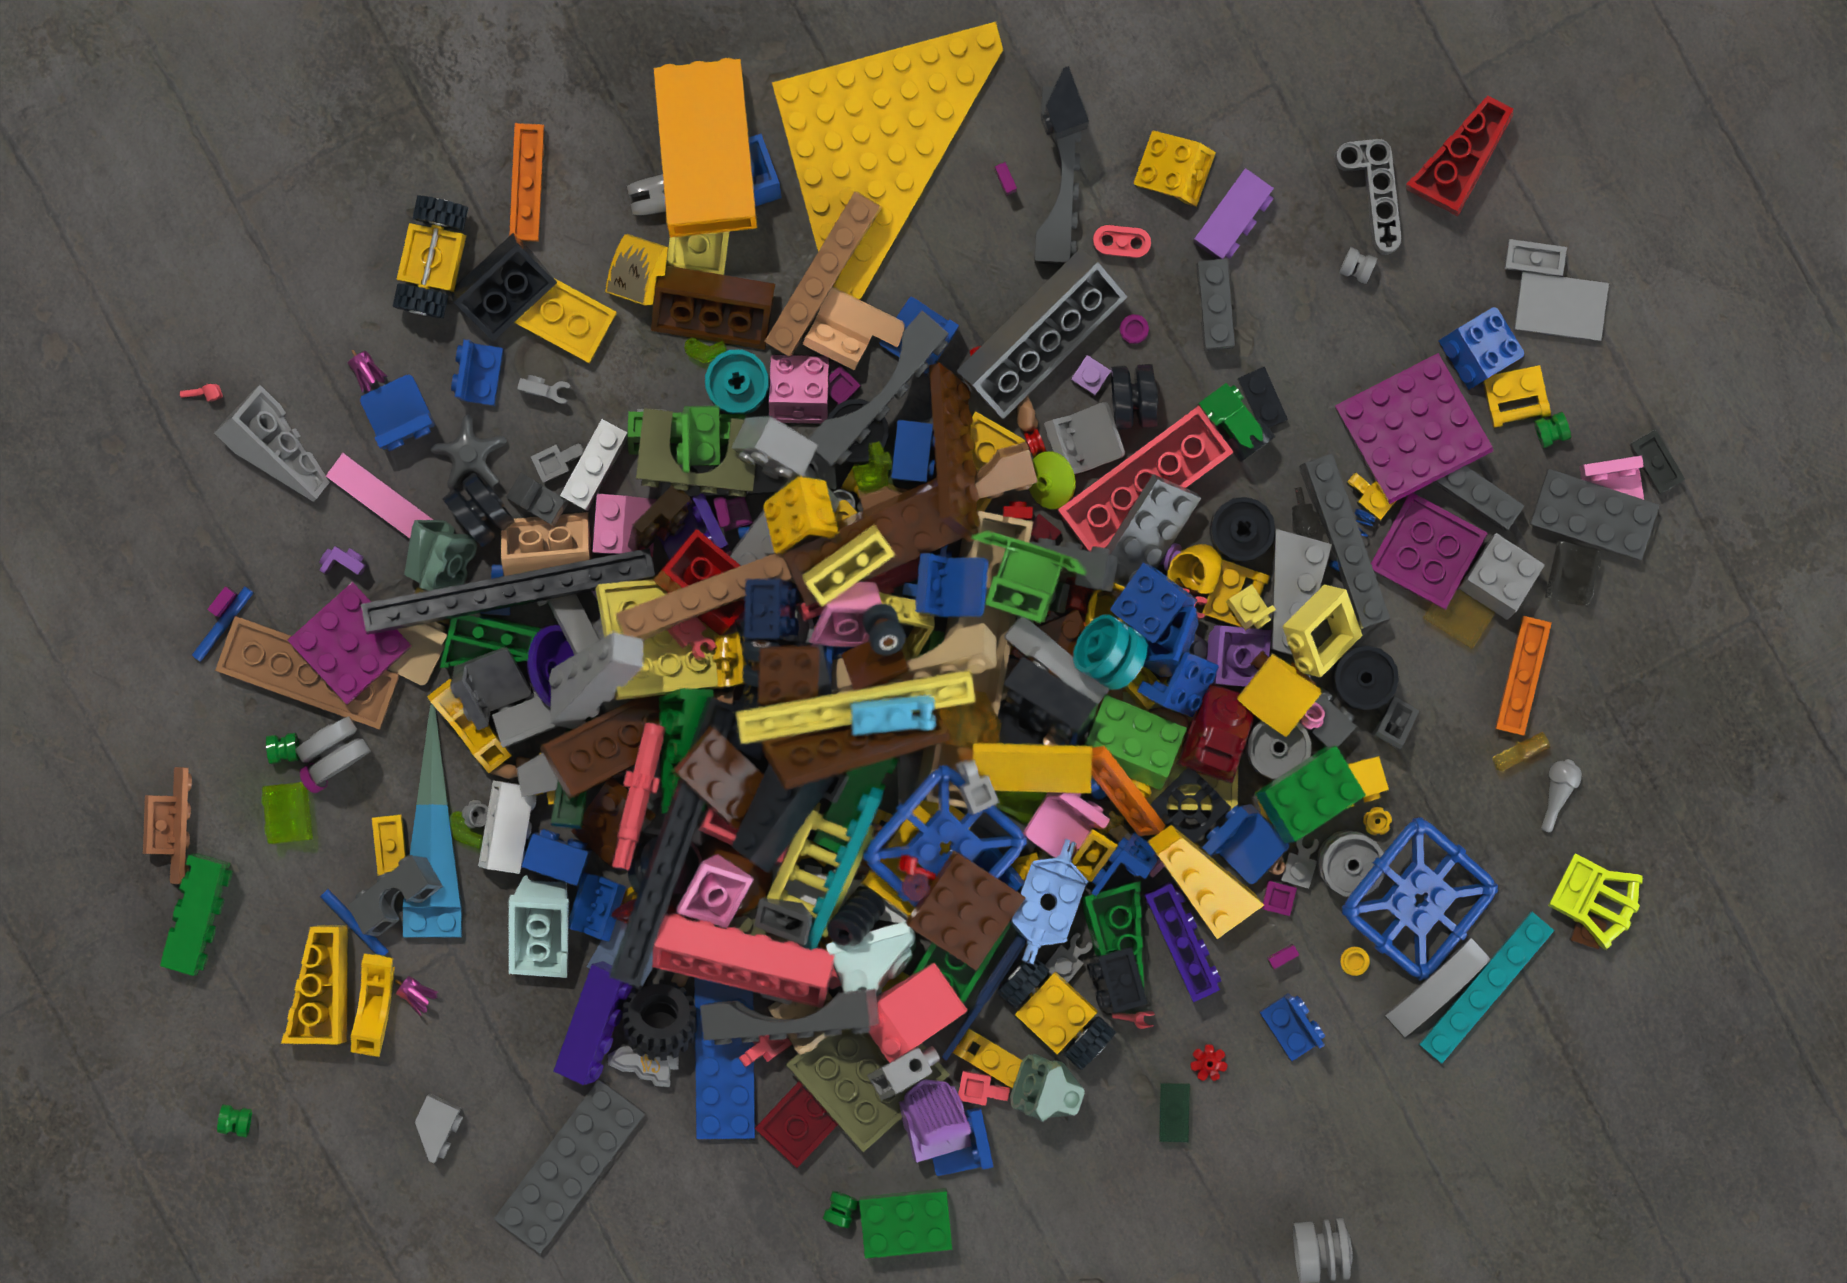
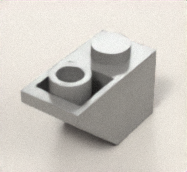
(434, 1125)

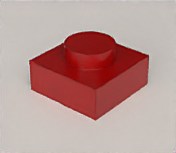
(1018, 510)

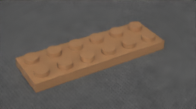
(271, 662)

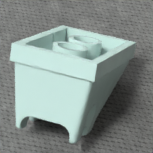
(539, 929)
(876, 959)

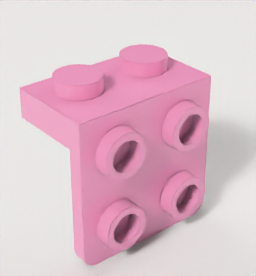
(1062, 818)

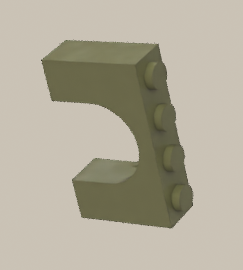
(658, 465)

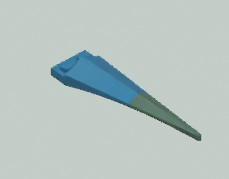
(432, 838)

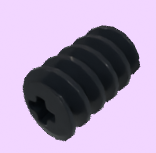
(856, 917)

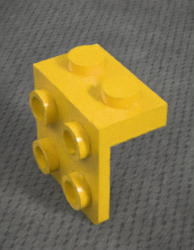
(799, 510)

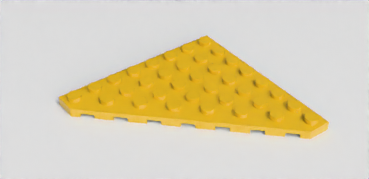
(881, 133)

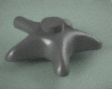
(469, 454)

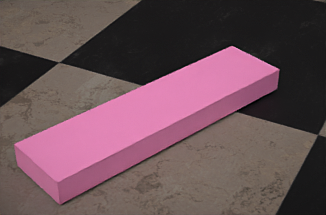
(375, 494)

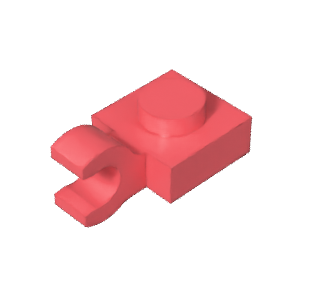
(764, 1047)
(976, 1089)

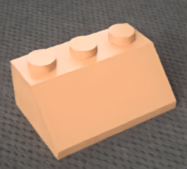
(537, 545)

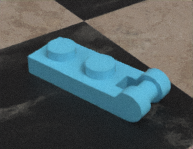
(892, 715)

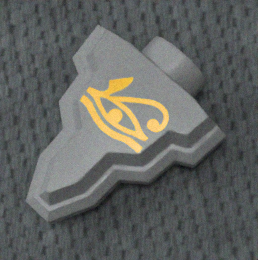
(629, 1061)

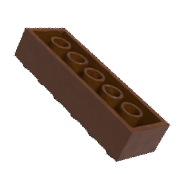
(906, 522)

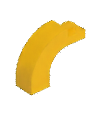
(373, 1005)

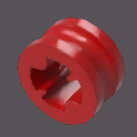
(1035, 442)

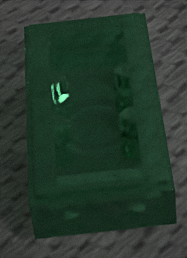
(1174, 1112)

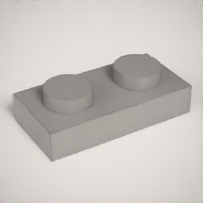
(1535, 257)

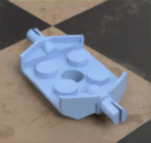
(1066, 885)

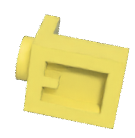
(1250, 608)

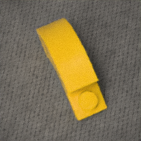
(482, 743)

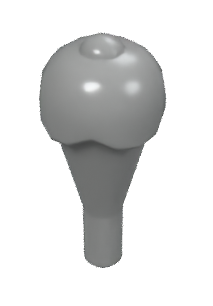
(1563, 779)

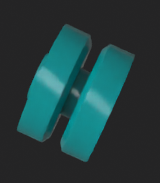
(735, 365)
(1110, 652)

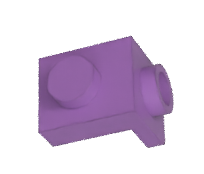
(349, 559)

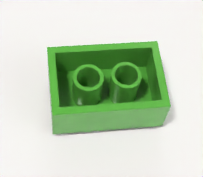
(1137, 740)

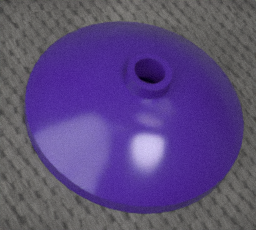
(546, 651)

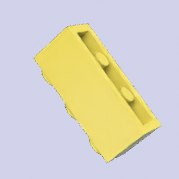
(848, 565)

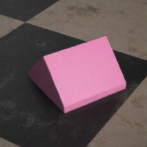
(715, 892)

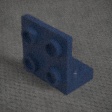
(771, 609)

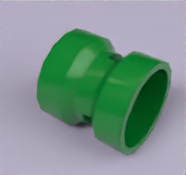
(1552, 429)
(282, 748)
(234, 1121)
(843, 1203)

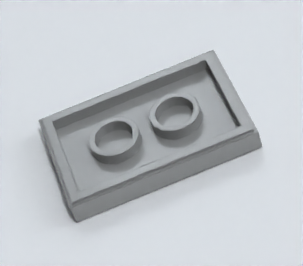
(1561, 306)

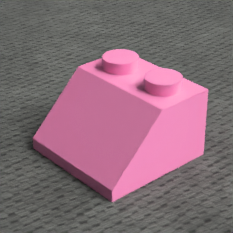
(614, 522)
(842, 616)

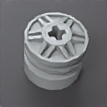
(1322, 1250)

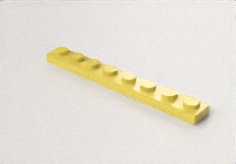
(836, 709)

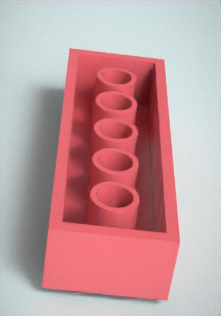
(1177, 454)
(743, 960)

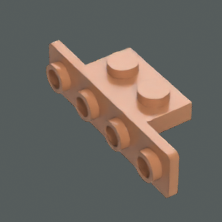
(167, 823)

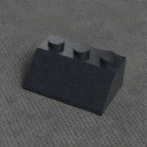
(502, 287)

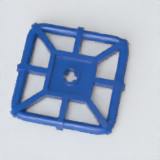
(941, 828)
(1401, 901)

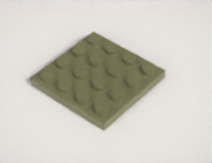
(839, 1082)

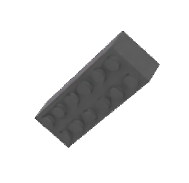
(1042, 333)

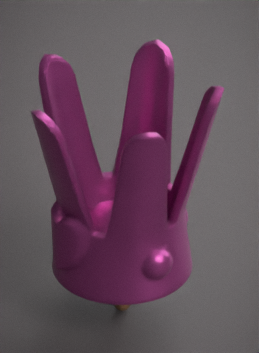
(365, 370)
(413, 993)

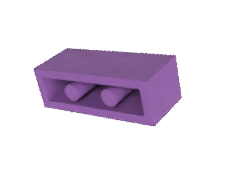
(1234, 215)

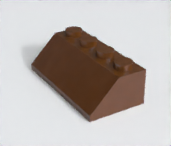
(713, 307)

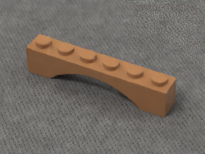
(823, 273)
(1005, 471)
(707, 595)

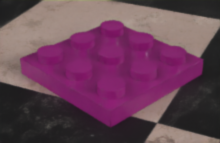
(1428, 550)
(341, 650)

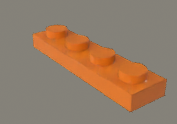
(527, 181)
(1523, 675)
(1124, 793)

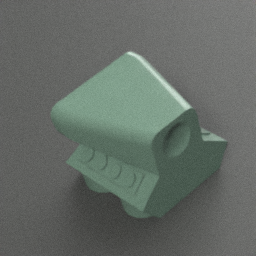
(437, 555)
(1046, 1089)

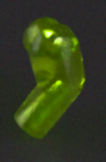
(703, 352)
(463, 833)

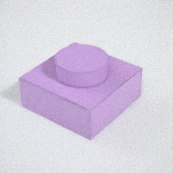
(1090, 375)

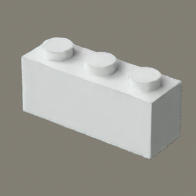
(594, 465)
(506, 828)

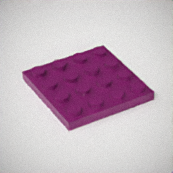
(1414, 428)

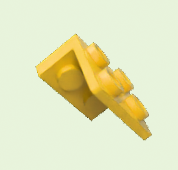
(1175, 167)

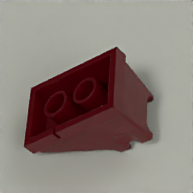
(1217, 735)

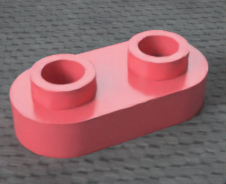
(1122, 240)

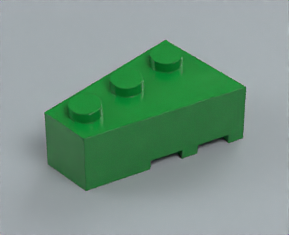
(481, 634)

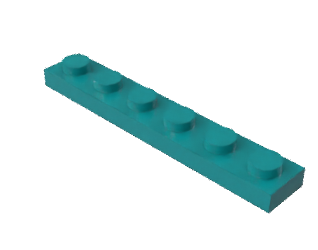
(845, 858)
(1486, 987)

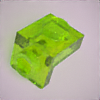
(876, 472)

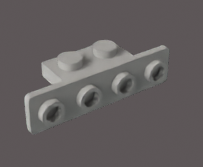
(1052, 658)

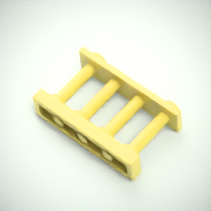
(800, 846)

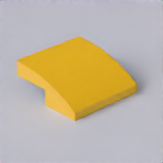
(1279, 695)

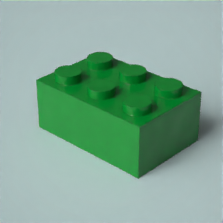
(1310, 794)
(905, 1223)

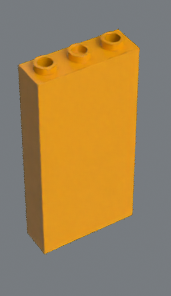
(705, 147)

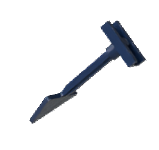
(988, 990)

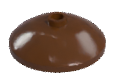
(762, 880)

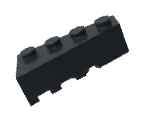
(776, 817)

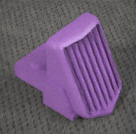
(934, 1119)

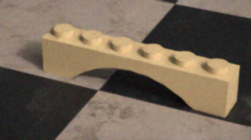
(965, 650)

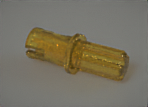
(1521, 752)

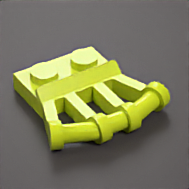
(1579, 889)

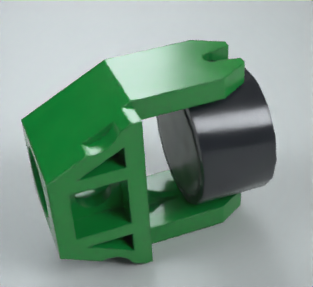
(1226, 409)

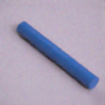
(222, 624)
(342, 911)

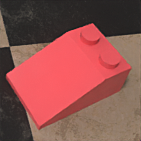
(914, 1012)

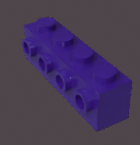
(1181, 941)
(592, 1025)

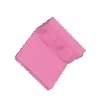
(799, 389)
(1617, 474)

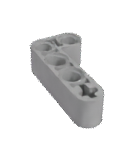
(1375, 196)

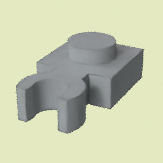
(1300, 867)
(1066, 961)

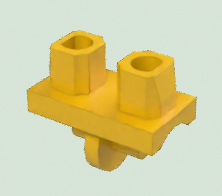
(728, 660)

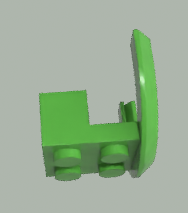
(1026, 576)

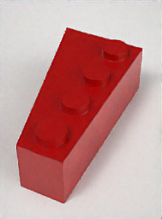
(1457, 165)

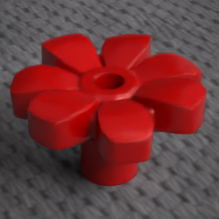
(1202, 1060)

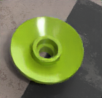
(1059, 478)

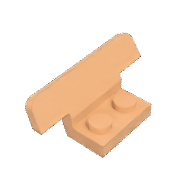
(847, 326)

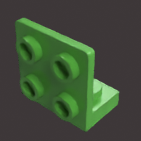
(700, 436)

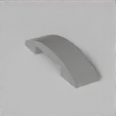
(1438, 988)

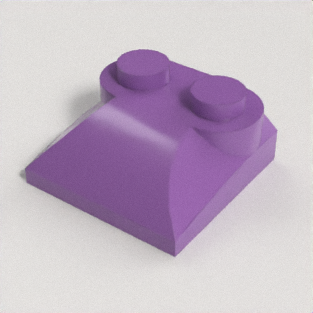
(1234, 651)

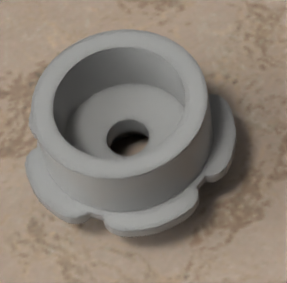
(480, 819)

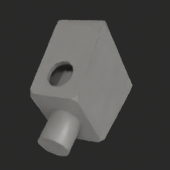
(903, 1072)

